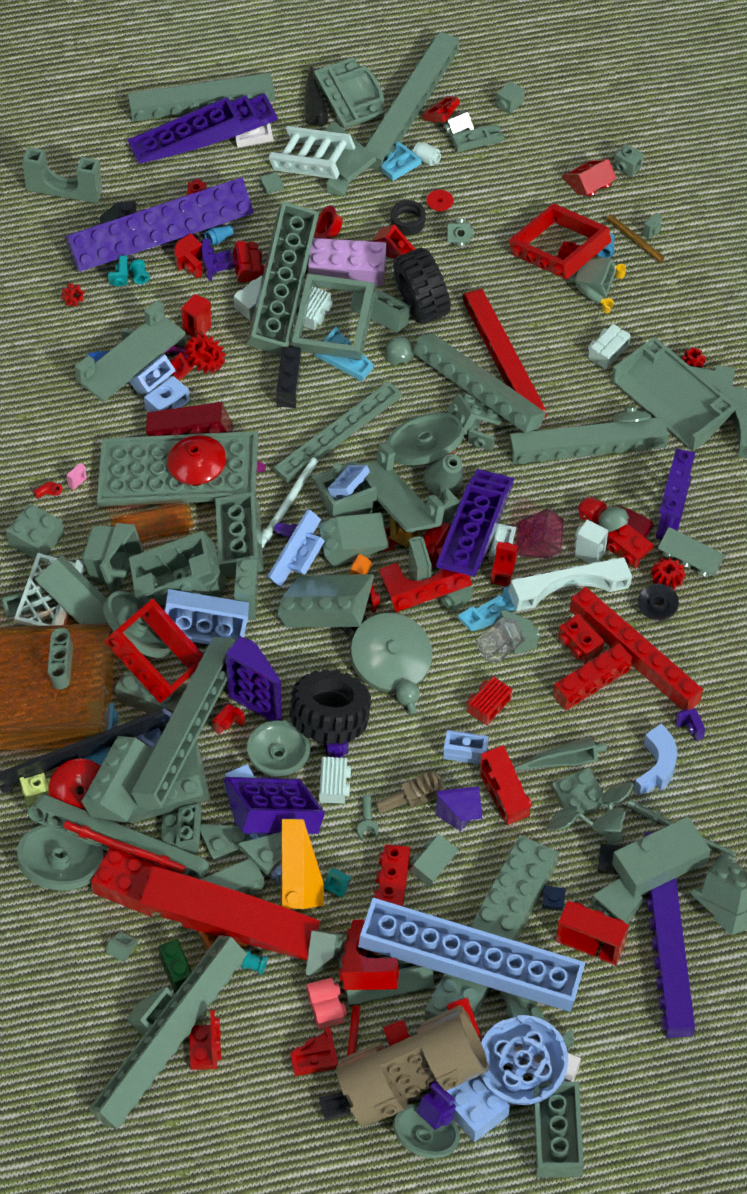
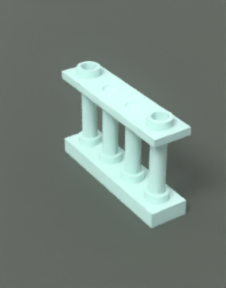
(311, 166)

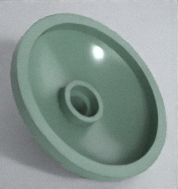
(278, 739)
(421, 1138)

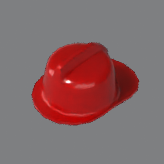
(328, 224)

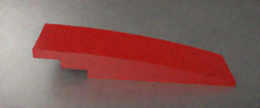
(228, 913)

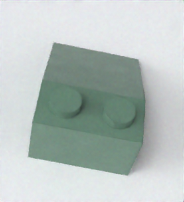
(351, 536)

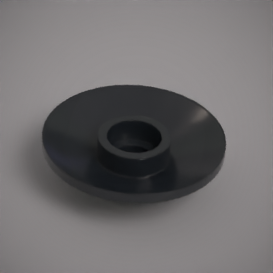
(661, 595)

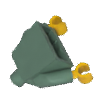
(596, 279)

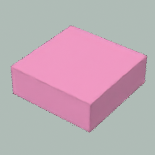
(76, 476)

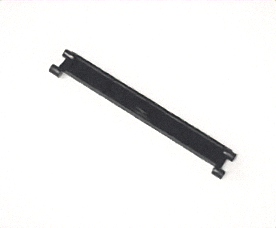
(81, 749)

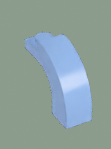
(664, 749)

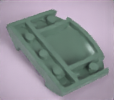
(350, 92)

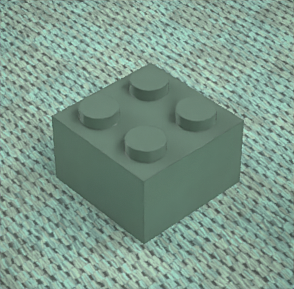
(35, 531)

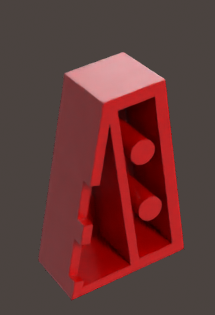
(504, 785)

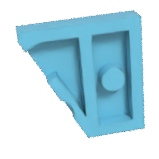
(400, 162)

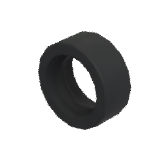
(408, 206)

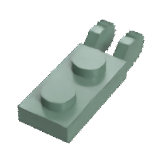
(477, 137)

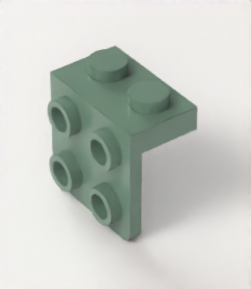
(470, 408)

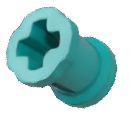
(139, 272)
(254, 962)

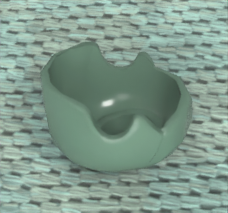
(399, 350)
(613, 518)

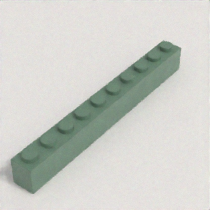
(412, 97)
(184, 726)
(168, 1032)

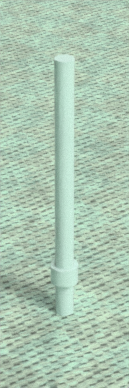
(267, 533)

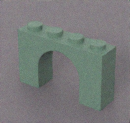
(42, 180)

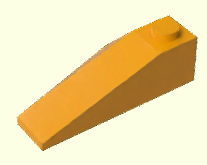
(300, 875)

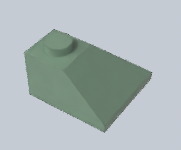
(149, 1009)

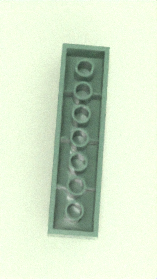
(282, 278)

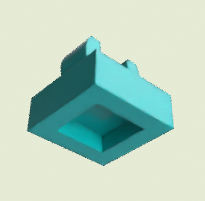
(337, 882)

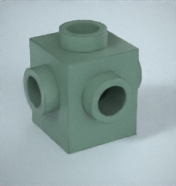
(628, 160)
(452, 229)

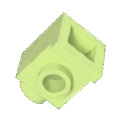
(34, 786)

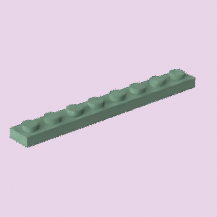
(338, 431)

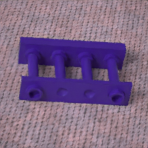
(675, 492)

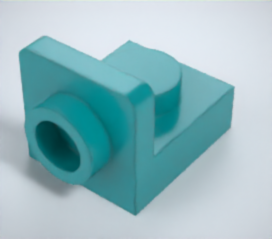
(119, 277)

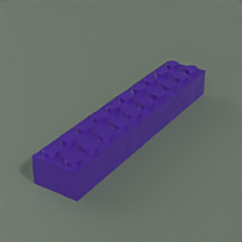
(159, 224)

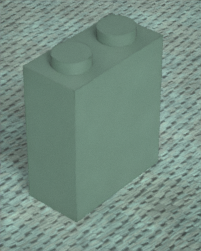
(247, 584)

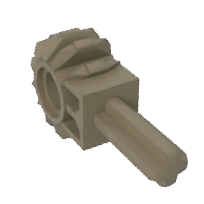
(416, 792)

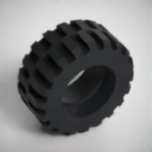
(422, 285)
(347, 711)

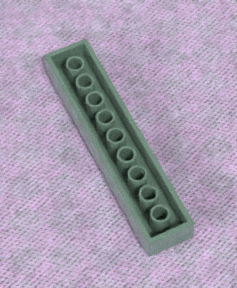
(502, 914)

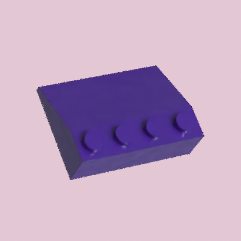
(253, 680)
(263, 802)

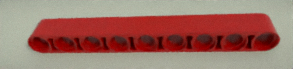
(500, 346)

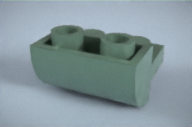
(183, 828)

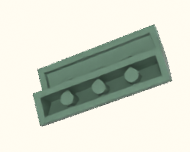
(73, 592)

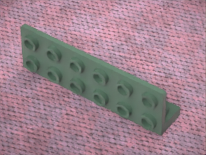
(130, 355)
(399, 498)

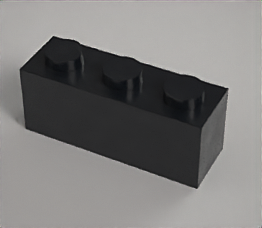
(288, 377)

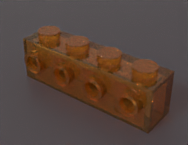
(158, 521)

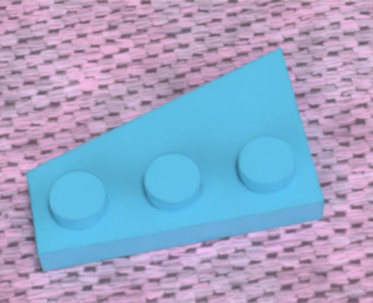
(357, 368)

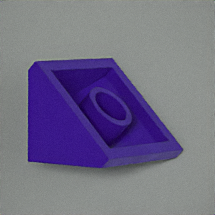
(459, 806)

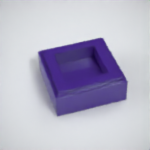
(224, 260)

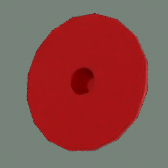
(440, 200)

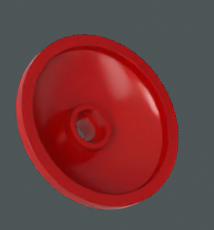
(199, 466)
(70, 776)

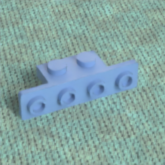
(299, 550)

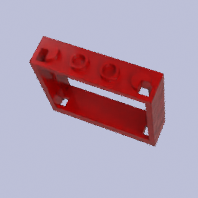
(597, 233)
(172, 637)

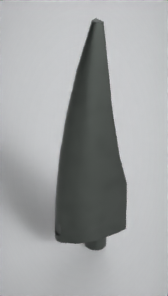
(313, 103)

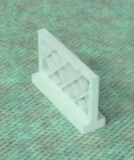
(61, 615)

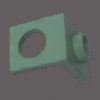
(480, 439)

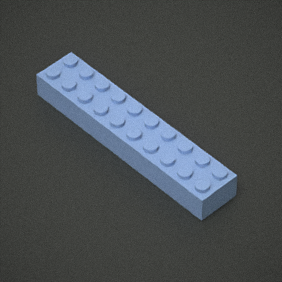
(471, 954)

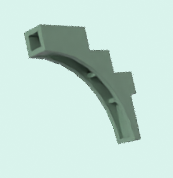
(722, 380)

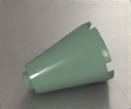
(444, 473)

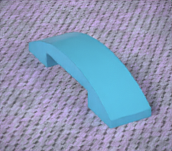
(488, 613)

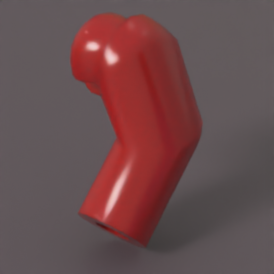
(48, 488)

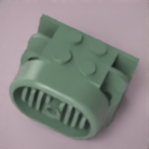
(180, 565)

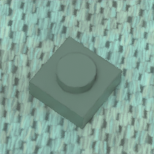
(652, 226)

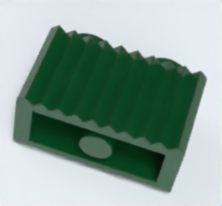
(174, 963)

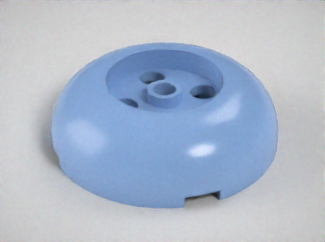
(537, 1039)

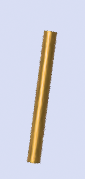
(635, 238)

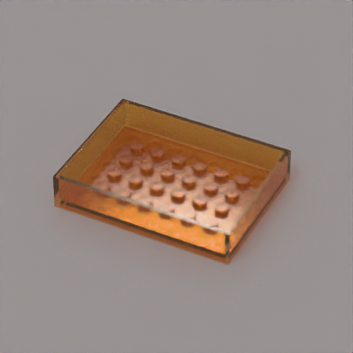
(32, 709)

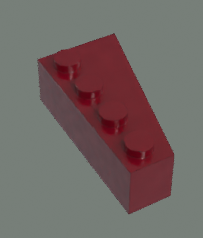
(189, 420)

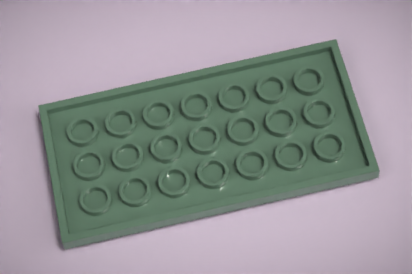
(138, 474)

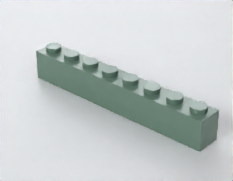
(191, 97)
(479, 383)
(588, 440)

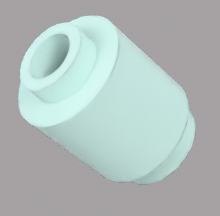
(427, 153)

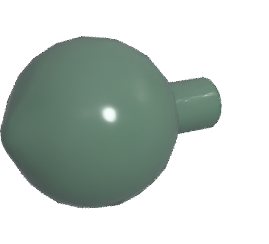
(408, 694)

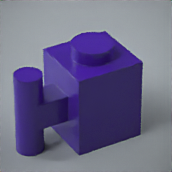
(437, 1107)

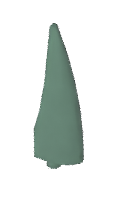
(568, 754)

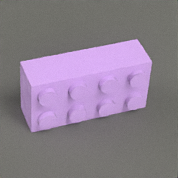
(348, 259)

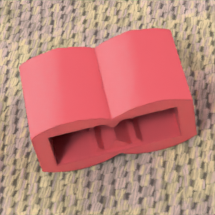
(325, 1003)

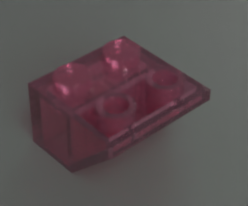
(540, 535)

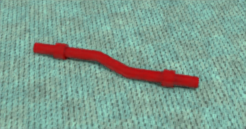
(86, 832)

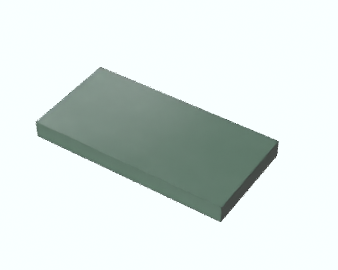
(350, 162)

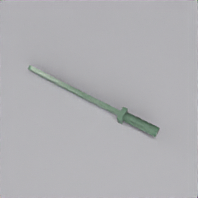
(655, 817)

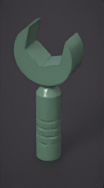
(367, 816)

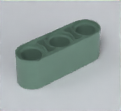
(60, 658)

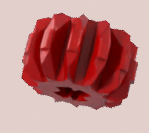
(668, 573)

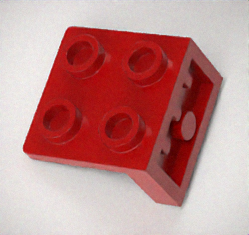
(206, 1044)

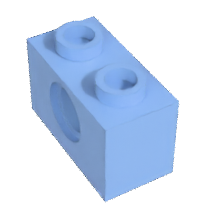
(168, 395)

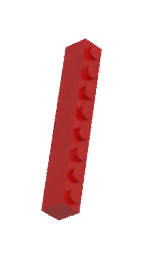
(645, 656)

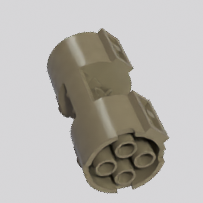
(384, 1078)

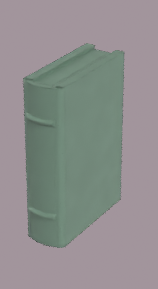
(418, 560)

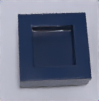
(553, 898)

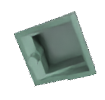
(357, 503)
(109, 553)
(726, 897)

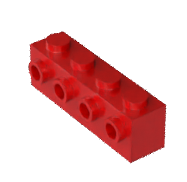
(592, 677)
(393, 874)

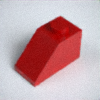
(395, 241)

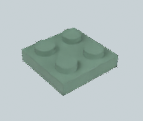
(580, 791)

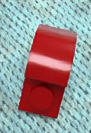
(187, 253)
(504, 564)

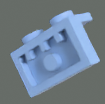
(348, 481)

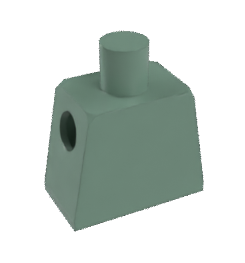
(617, 901)

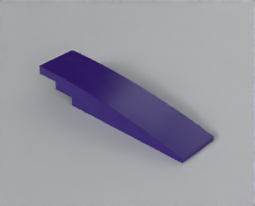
(203, 127)
(475, 522)

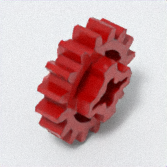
(206, 354)

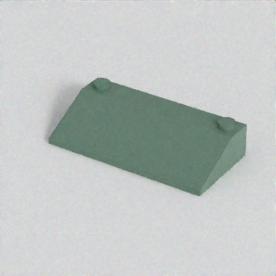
(673, 390)

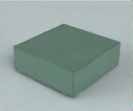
(271, 183)

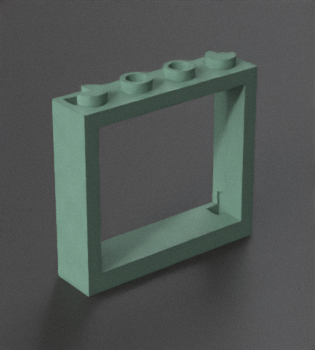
(328, 348)

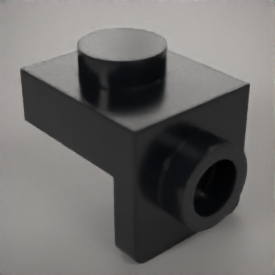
(334, 1106)

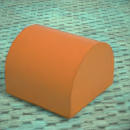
(360, 566)

